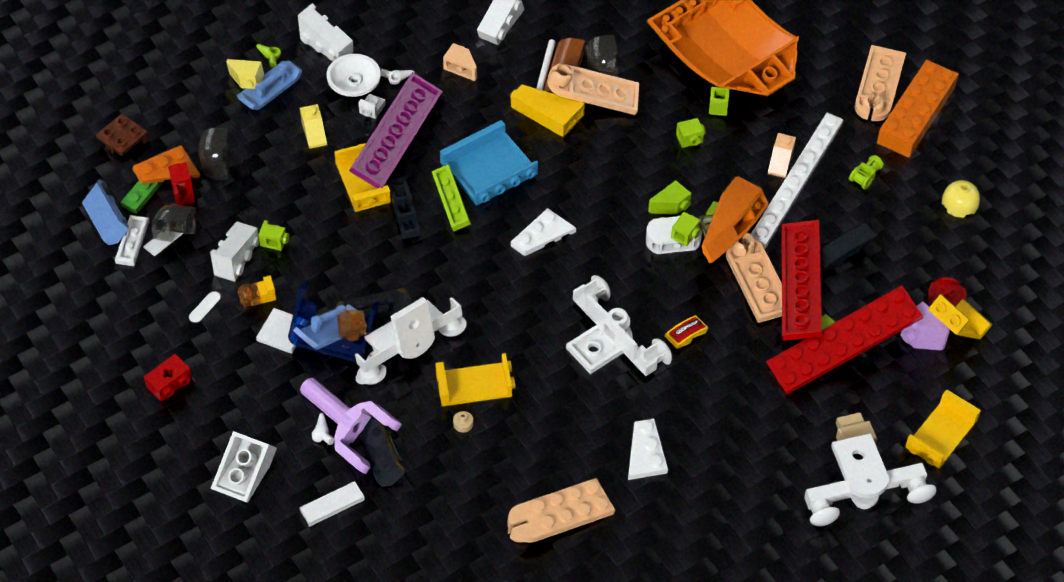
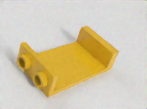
(360, 192)
(961, 319)
(475, 383)
(943, 429)

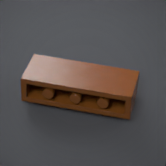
(568, 51)

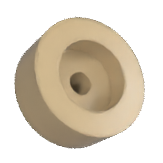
(463, 421)

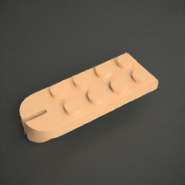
(879, 83)
(594, 88)
(756, 277)
(558, 512)

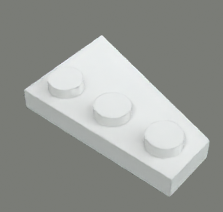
(541, 231)
(646, 451)

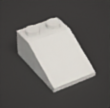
(243, 466)

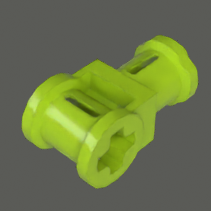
(865, 173)

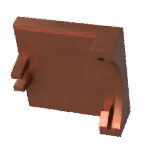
(122, 135)

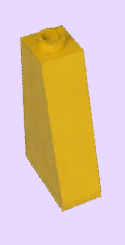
(547, 109)

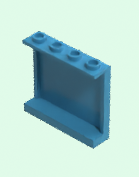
(488, 163)

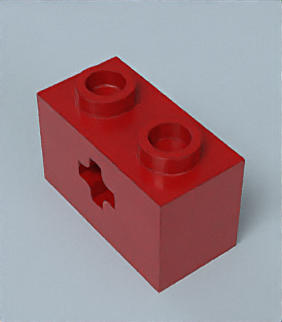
(181, 183)
(168, 377)

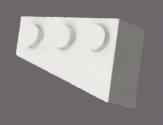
(499, 19)
(322, 36)
(235, 251)

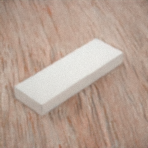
(132, 241)
(332, 503)

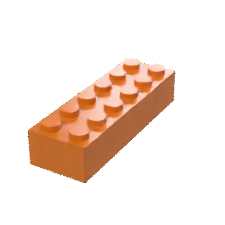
(917, 108)

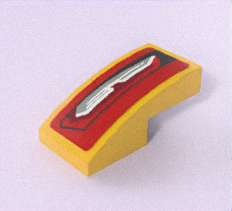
(685, 331)

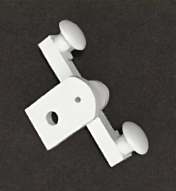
(611, 334)
(409, 335)
(864, 480)

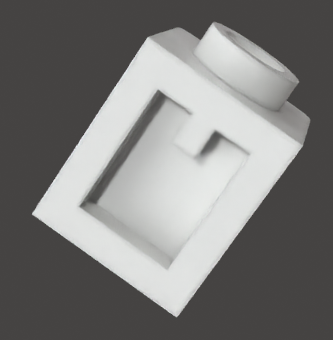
(371, 106)

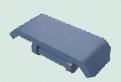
(272, 85)
(105, 214)
(323, 328)

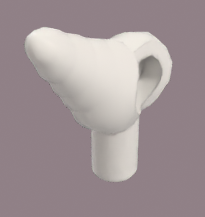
(396, 76)
(321, 431)

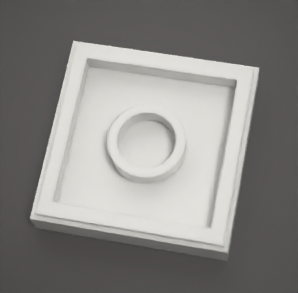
(276, 331)

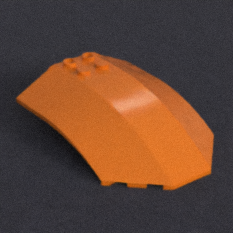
(729, 43)

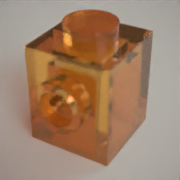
(351, 324)

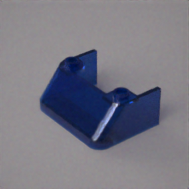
(342, 348)

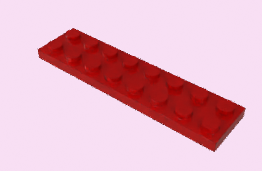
(801, 280)
(844, 340)

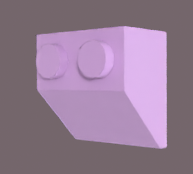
(926, 333)

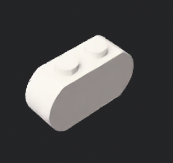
(659, 237)

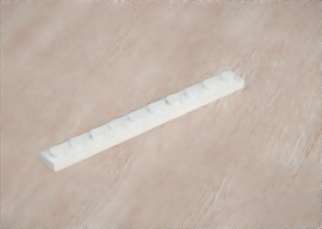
(796, 179)

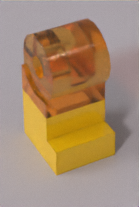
(257, 292)

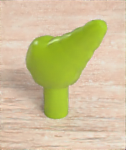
(270, 53)

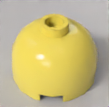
(961, 198)

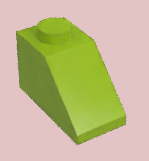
(670, 200)

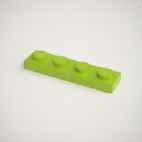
(451, 197)

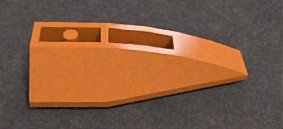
(735, 214)

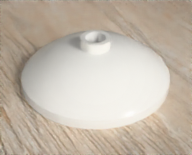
(353, 75)

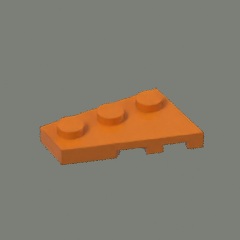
(157, 170)

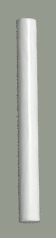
(546, 63)

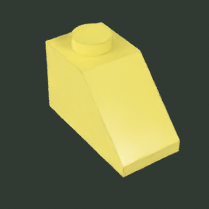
(246, 73)
(313, 126)

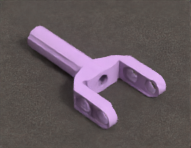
(349, 420)

